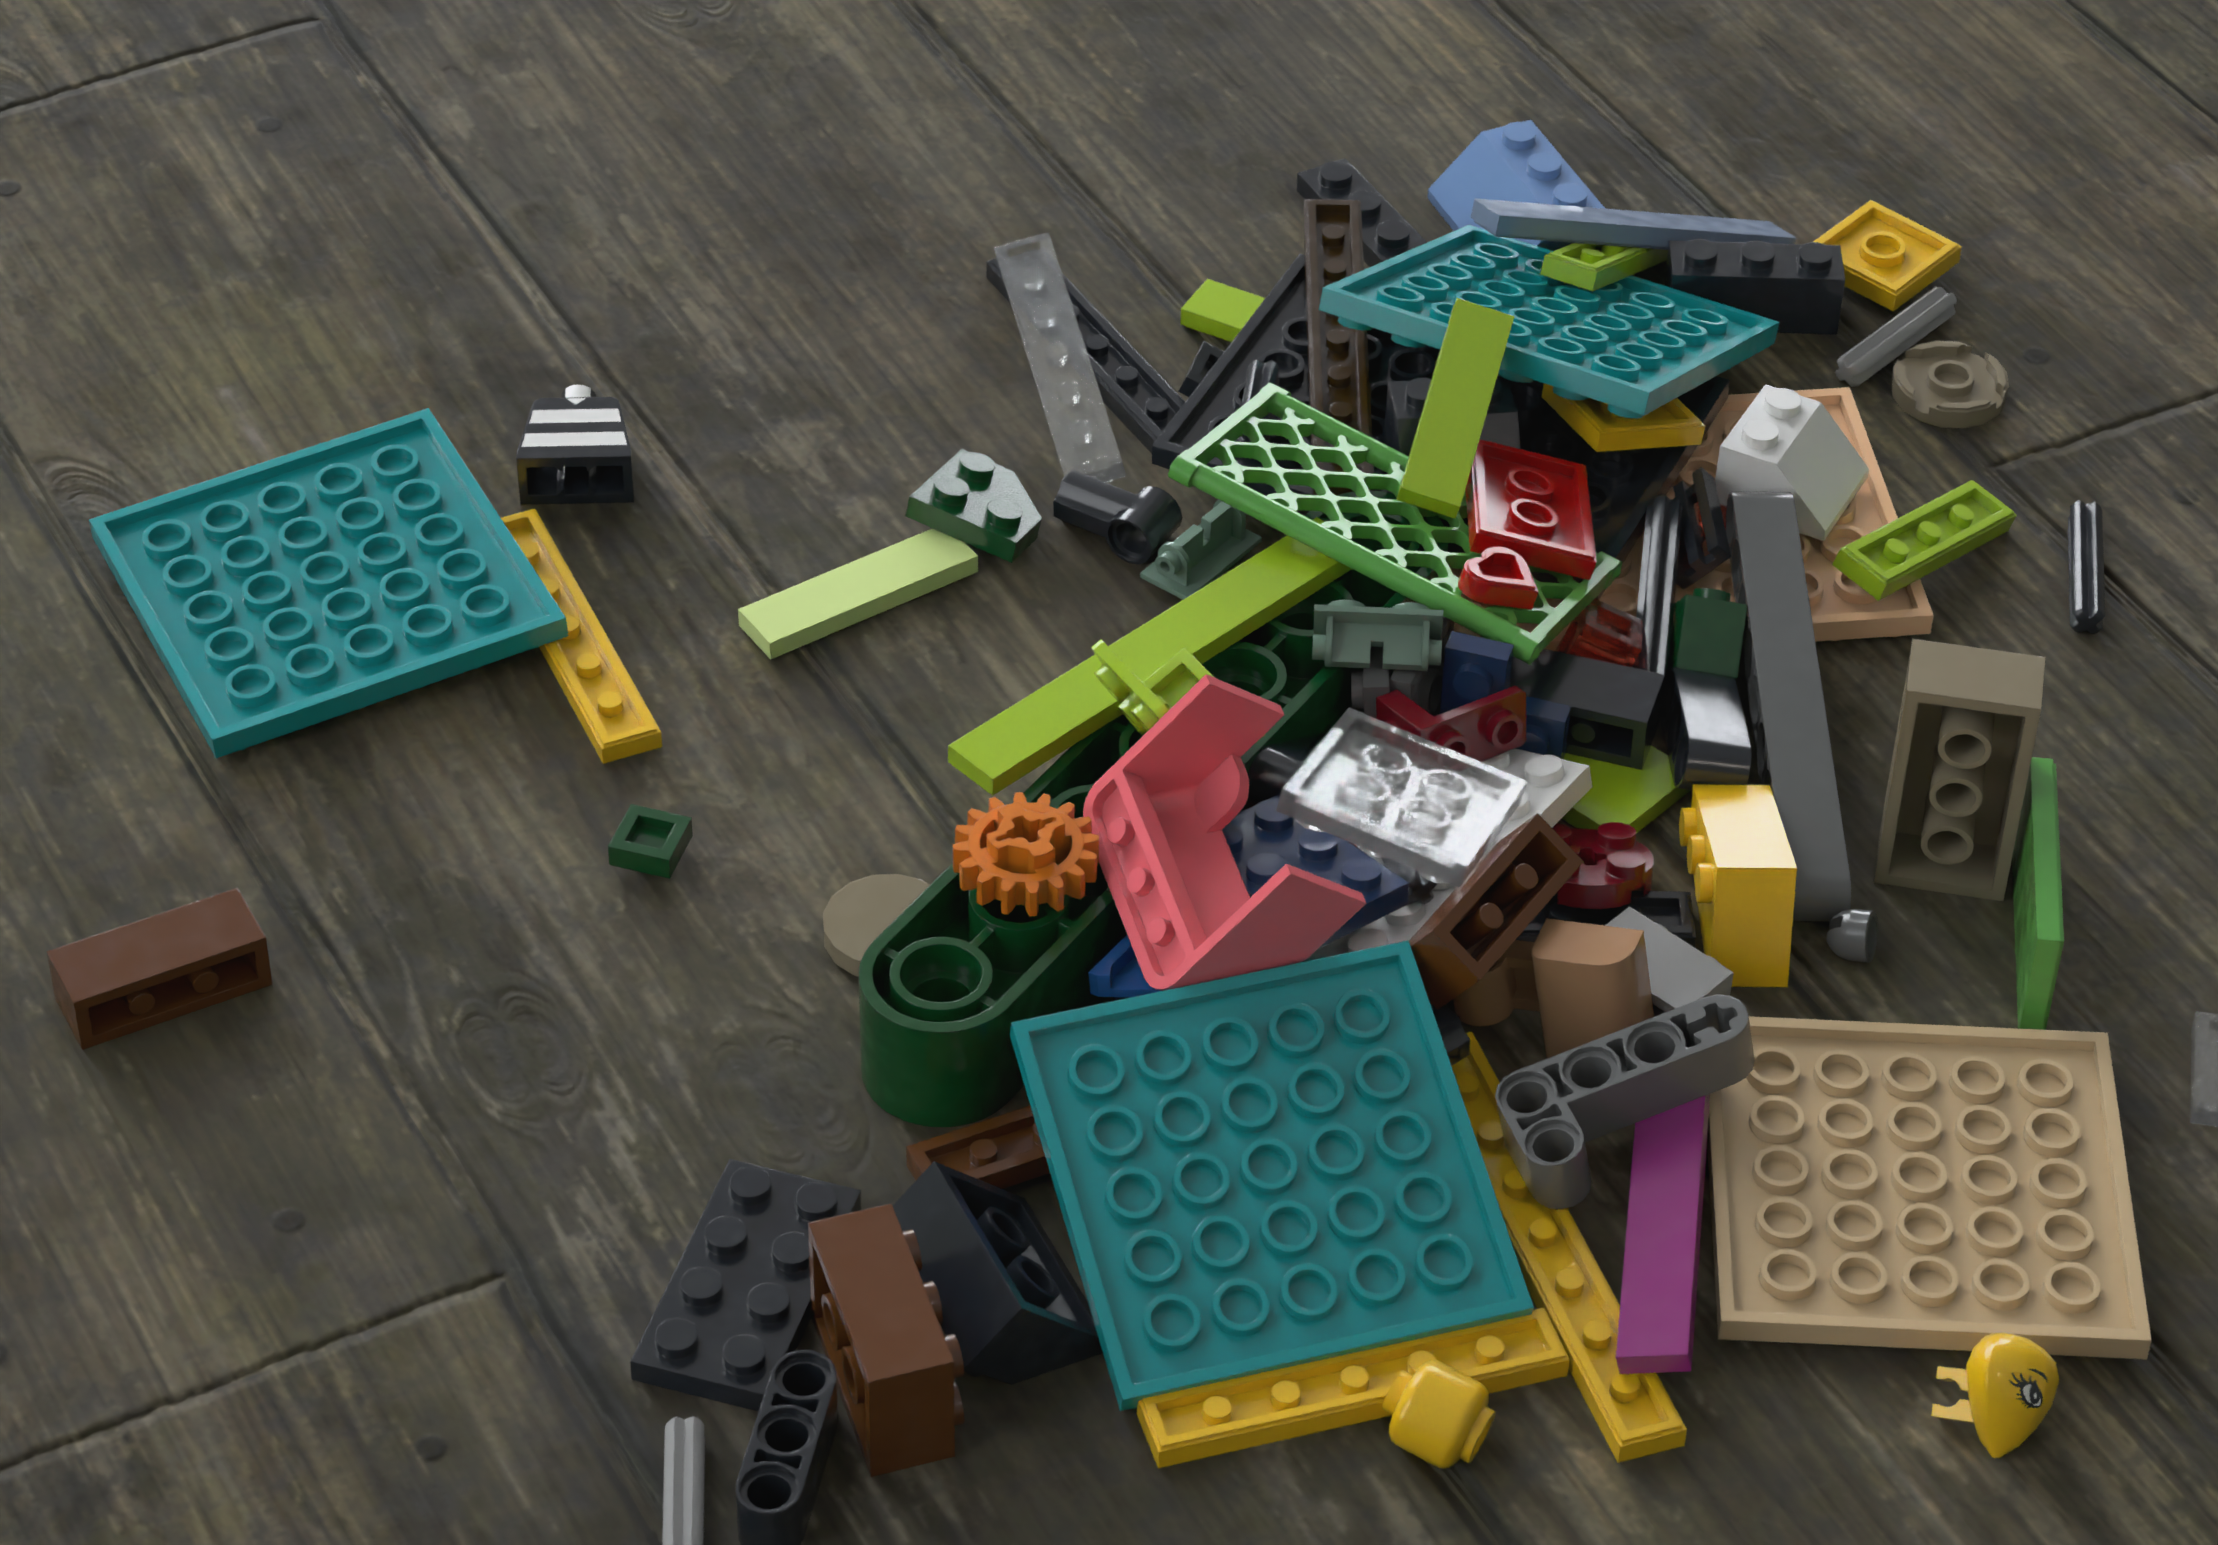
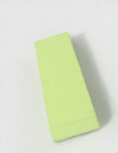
(856, 591)

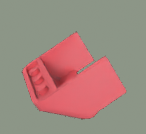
(1172, 865)

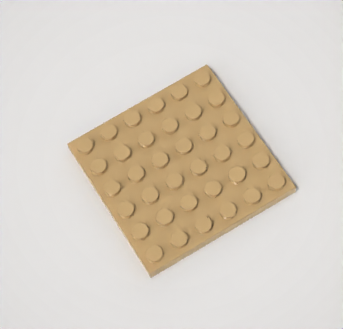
(1924, 1190)

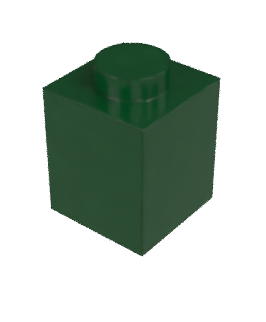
(1707, 633)

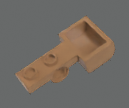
(1577, 977)

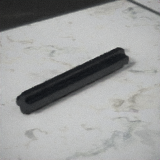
(1658, 583)

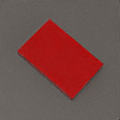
(1531, 507)

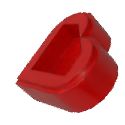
(1499, 579)

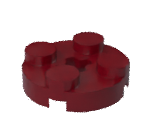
(1610, 869)

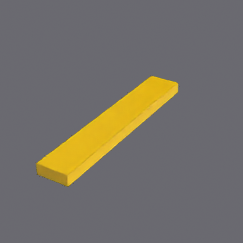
(586, 659)
(1341, 1389)

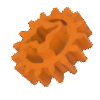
(1025, 853)

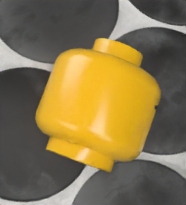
(1438, 1414)

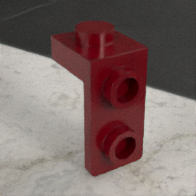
(1475, 729)

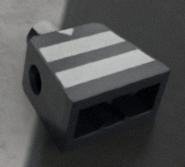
(575, 451)

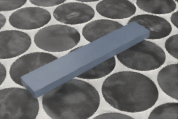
(1616, 226)

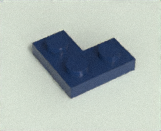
(1482, 667)

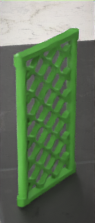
(1335, 536)

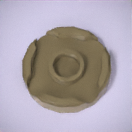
(1949, 385)
(863, 912)

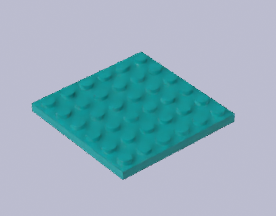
(1615, 344)
(325, 581)
(1267, 1171)

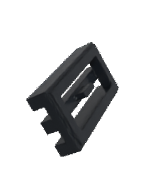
(1691, 561)

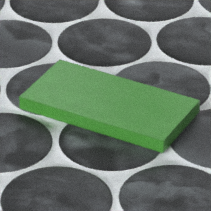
(2037, 896)

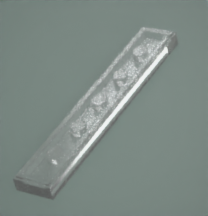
(1059, 359)

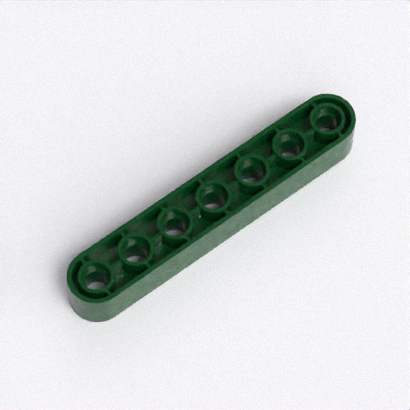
(958, 973)

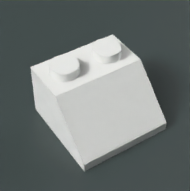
(1794, 448)

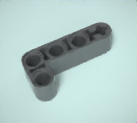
(1613, 1083)

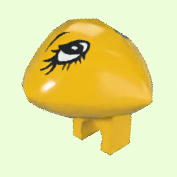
(2008, 1390)

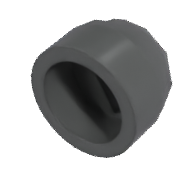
(1854, 935)

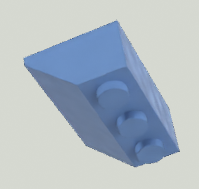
(1508, 166)

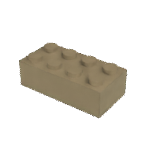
(1959, 769)

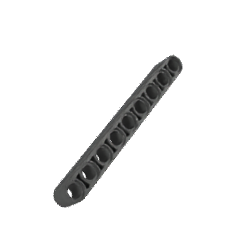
(1788, 696)

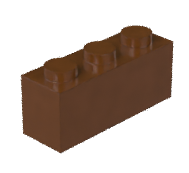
(1491, 909)
(159, 968)

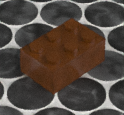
(885, 1339)

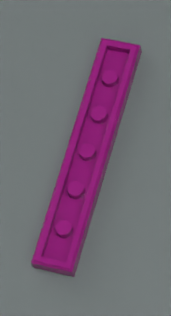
(1663, 1241)

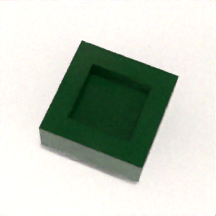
(650, 841)

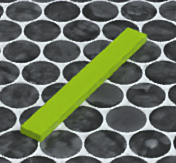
(1202, 623)

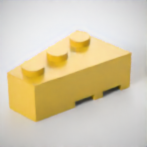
(1741, 880)

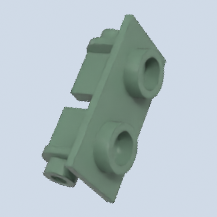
(1202, 552)
(1349, 629)

